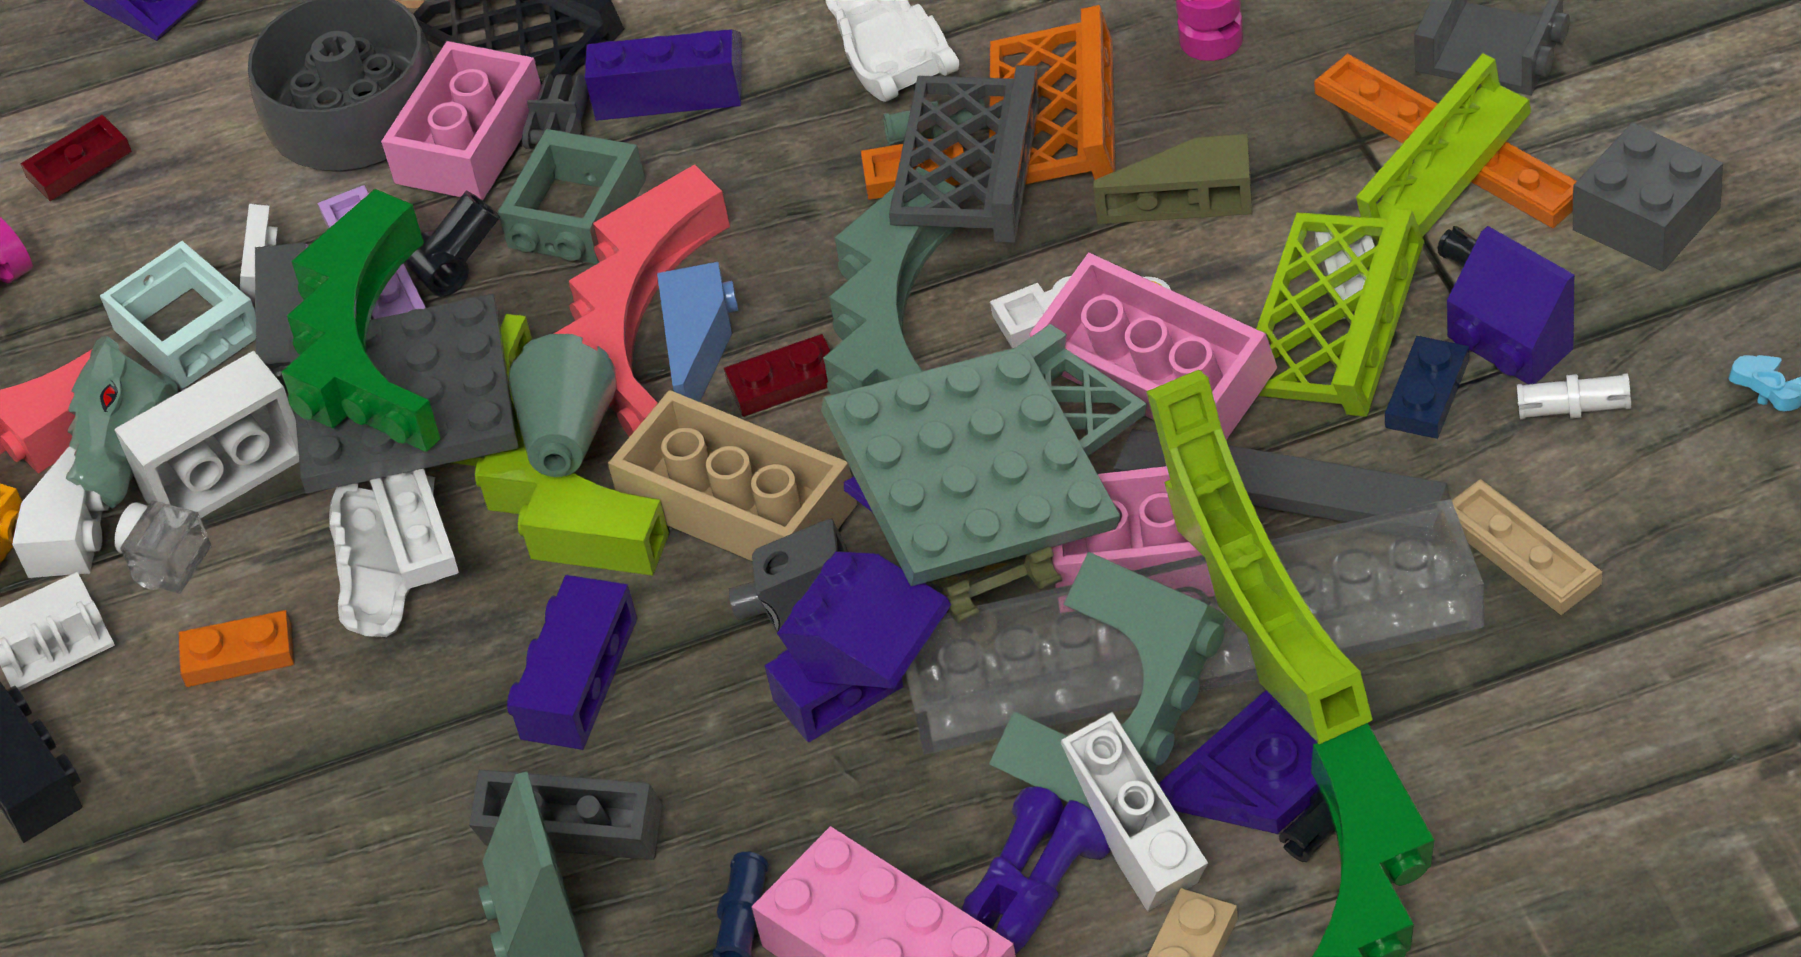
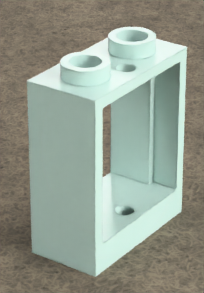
(200, 343)

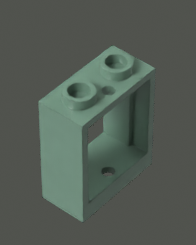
(574, 159)

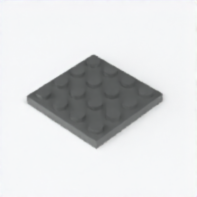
(437, 352)

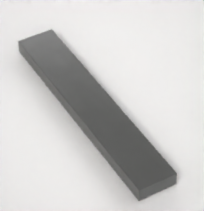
(1303, 483)

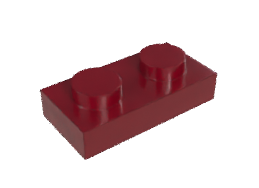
(76, 157)
(778, 375)

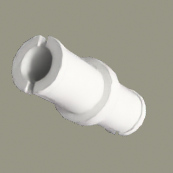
(1574, 396)

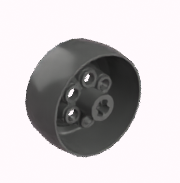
(336, 53)

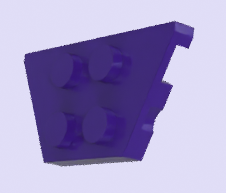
(1248, 771)

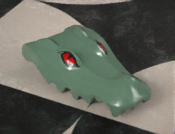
(106, 396)

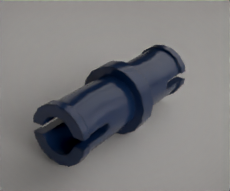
(735, 906)

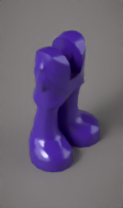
(1025, 899)

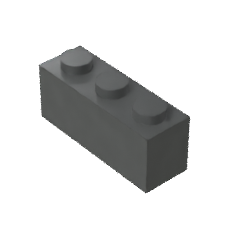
(578, 813)

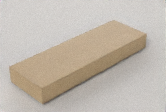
(1525, 548)

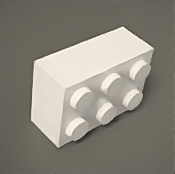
(213, 438)

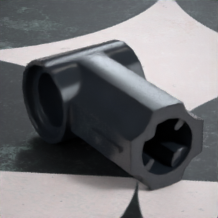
(443, 256)

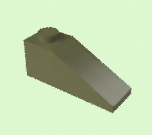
(1183, 182)

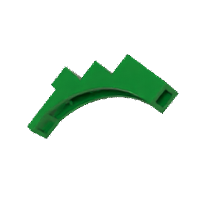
(340, 286)
(1378, 845)

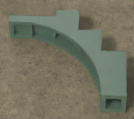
(871, 306)

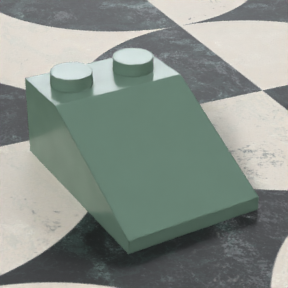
(526, 883)

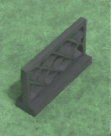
(1007, 165)

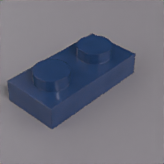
(1427, 387)

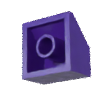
(1512, 307)
(861, 622)

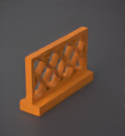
(1092, 66)

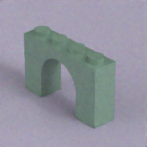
(1173, 642)

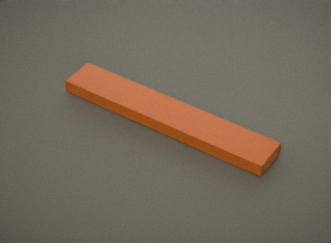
(1400, 110)

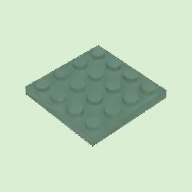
(969, 464)

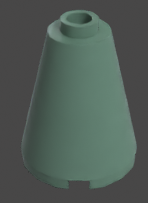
(560, 399)

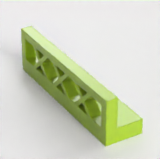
(1447, 156)

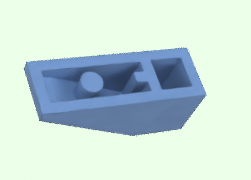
(695, 324)

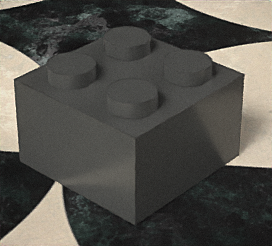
(1647, 196)

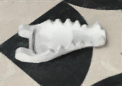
(891, 44)
(368, 573)

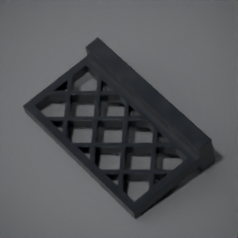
(594, 16)

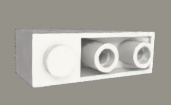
(59, 524)
(1133, 813)

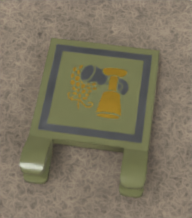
(964, 585)

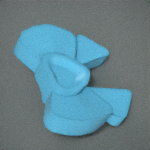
(1762, 376)

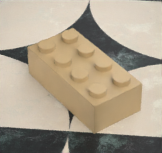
(729, 476)

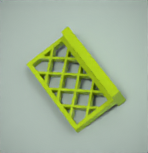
(1375, 306)

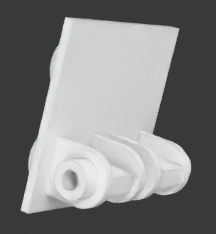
(50, 632)

